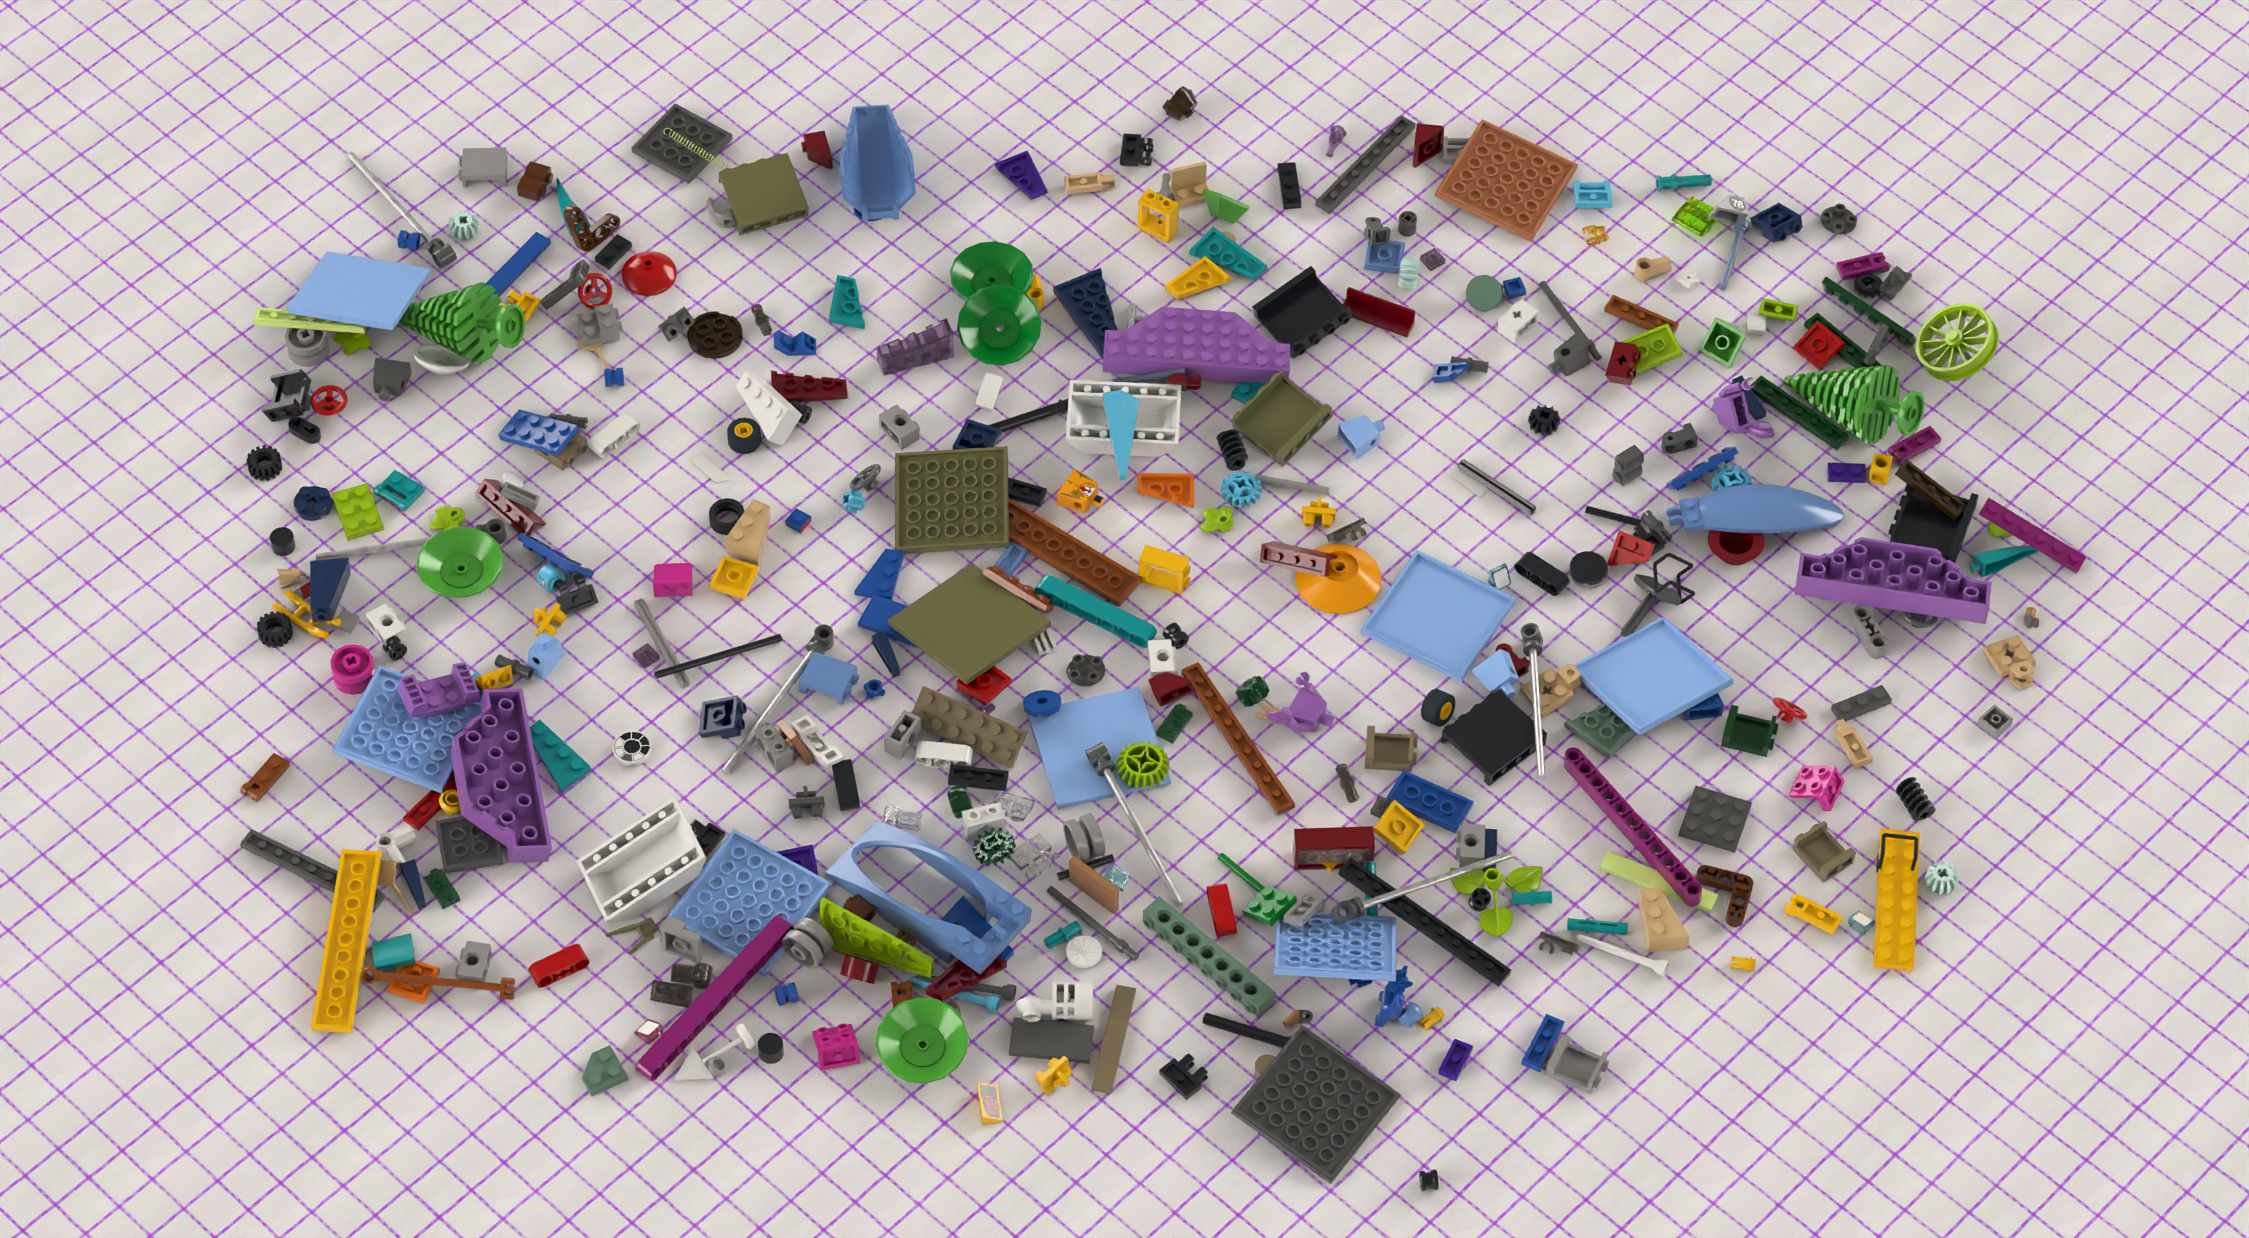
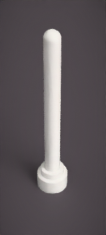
(1659, 966)

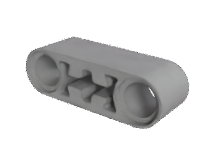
(1872, 637)

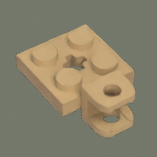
(2018, 666)
(1561, 686)

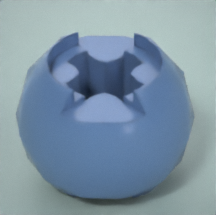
(1410, 1014)

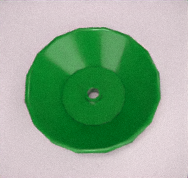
(990, 265)
(996, 308)

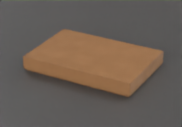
(1094, 884)

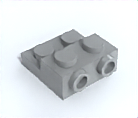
(599, 325)
(680, 941)

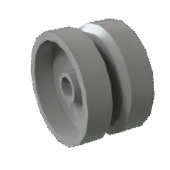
(306, 346)
(1084, 837)
(808, 942)

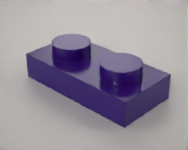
(1846, 472)
(1455, 1059)

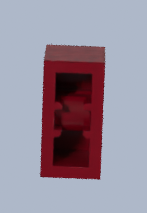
(1623, 363)

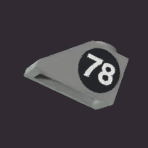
(1730, 210)

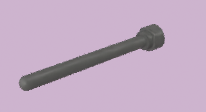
(1007, 992)

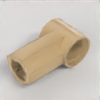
(1646, 267)

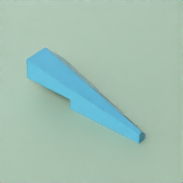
(1121, 418)

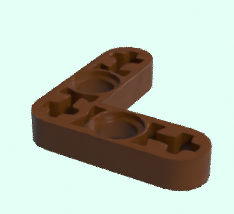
(586, 232)
(1737, 890)

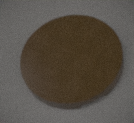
(715, 335)

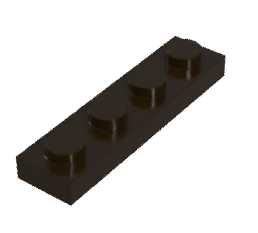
(1930, 489)

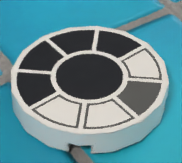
(632, 748)

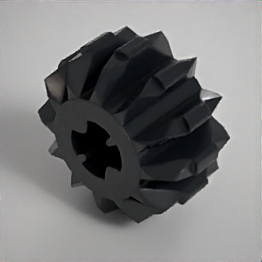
(1544, 420)

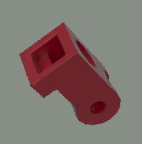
(1521, 665)

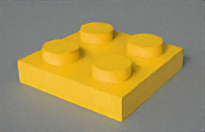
(734, 577)
(1398, 827)

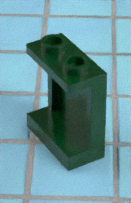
(1749, 733)

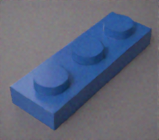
(1543, 1043)

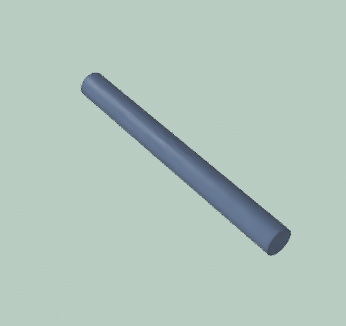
(1150, 376)

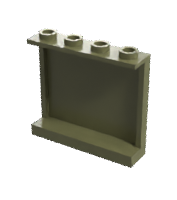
(764, 193)
(1281, 418)

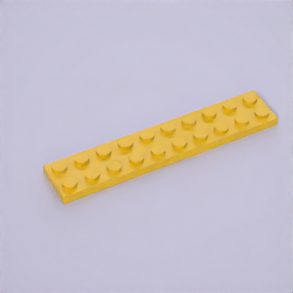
(346, 941)

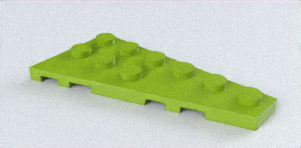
(867, 941)

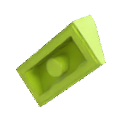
(1778, 310)

